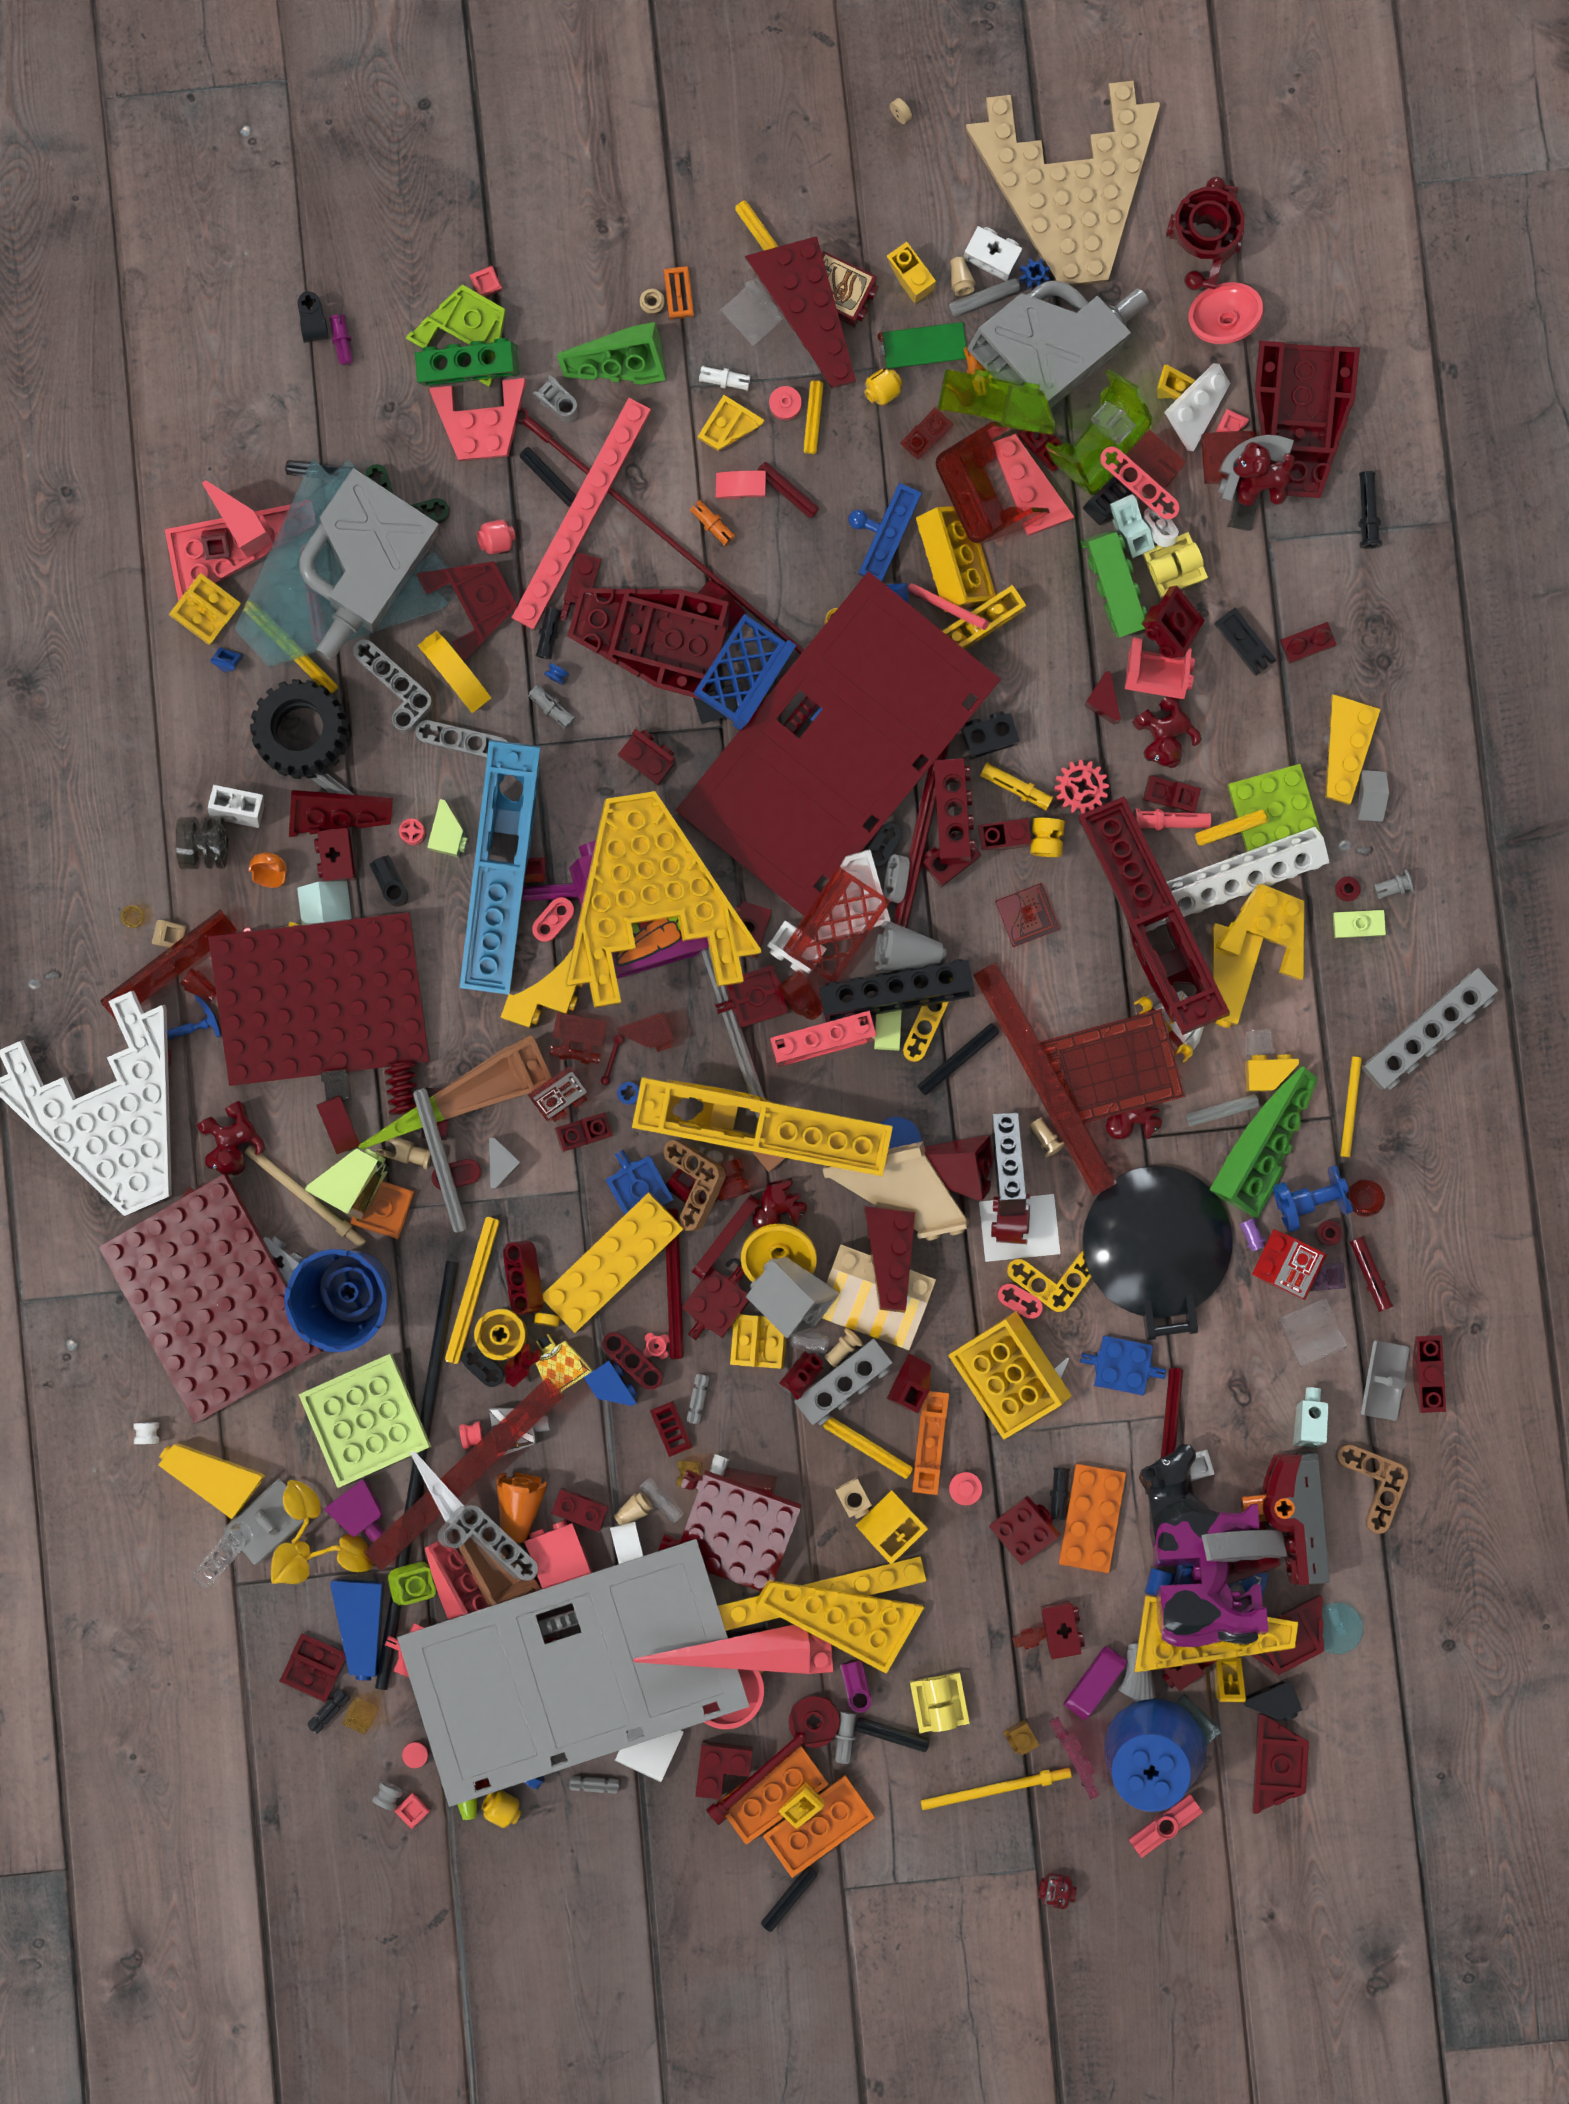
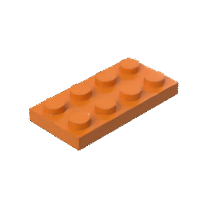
(1092, 1518)
(760, 1806)
(839, 1818)

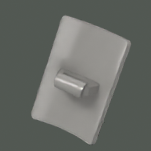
(1385, 1380)
(268, 1522)

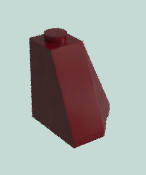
(964, 1165)

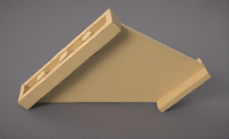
(910, 1186)

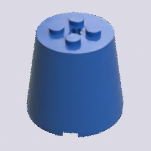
(325, 1311)
(1155, 1735)

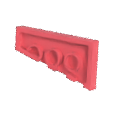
(1029, 484)

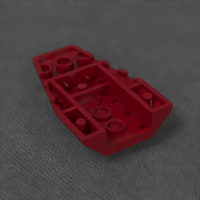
(1308, 399)
(653, 633)

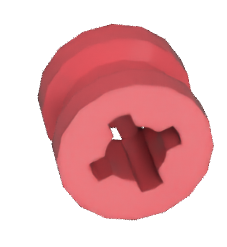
(408, 830)
(471, 1434)

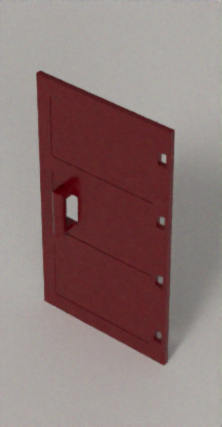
(886, 697)

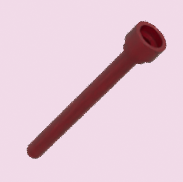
(720, 1810)

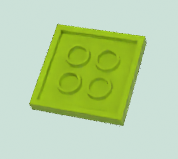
(1283, 798)

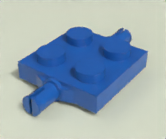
(635, 1181)
(1123, 1365)

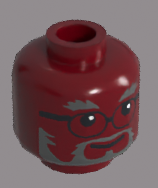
(1056, 1891)

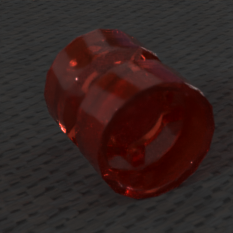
(733, 1184)

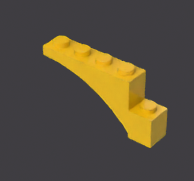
(548, 993)

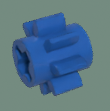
(1034, 266)

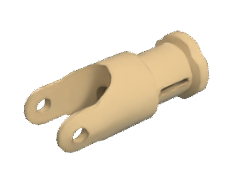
(407, 1152)

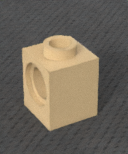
(845, 1490)

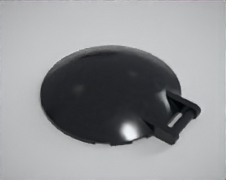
(1158, 1245)

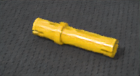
(1025, 791)

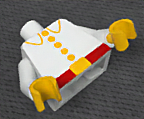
(1185, 1043)

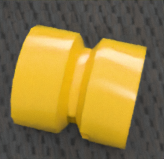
(1047, 837)

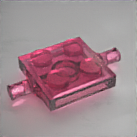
(1080, 1763)

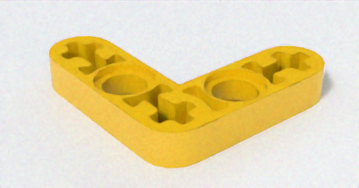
(1051, 1288)

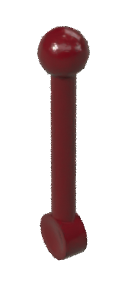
(618, 1040)

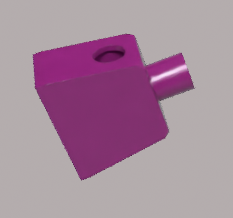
(358, 1510)

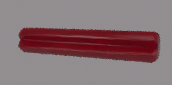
(789, 491)

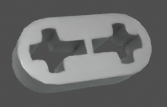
(896, 878)

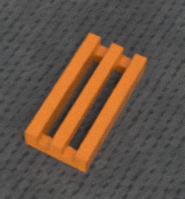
(680, 313)

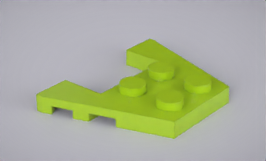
(466, 317)

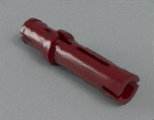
(1383, 1302)

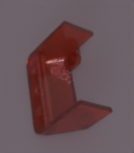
(971, 490)

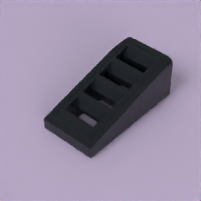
(1097, 508)

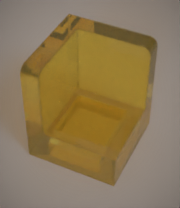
(360, 1715)

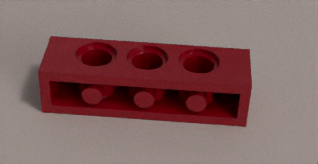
(946, 772)

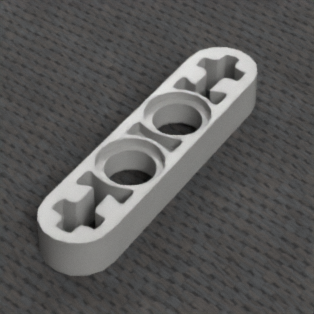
(464, 737)

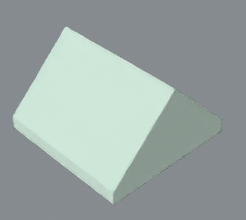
(324, 902)

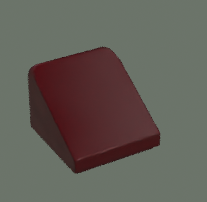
(215, 543)

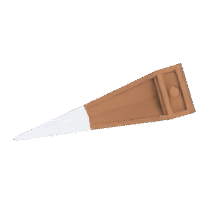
(491, 1578)

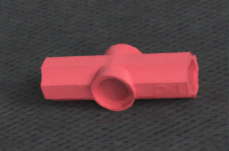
(1150, 1836)

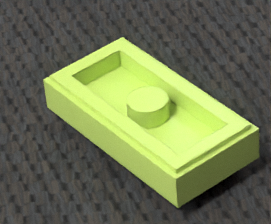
(1359, 924)

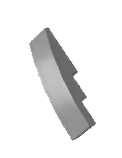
(1244, 1545)

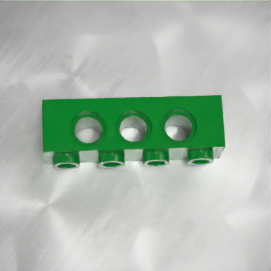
(504, 365)

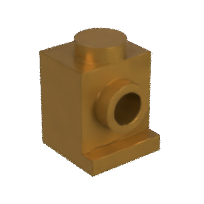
(1021, 1738)

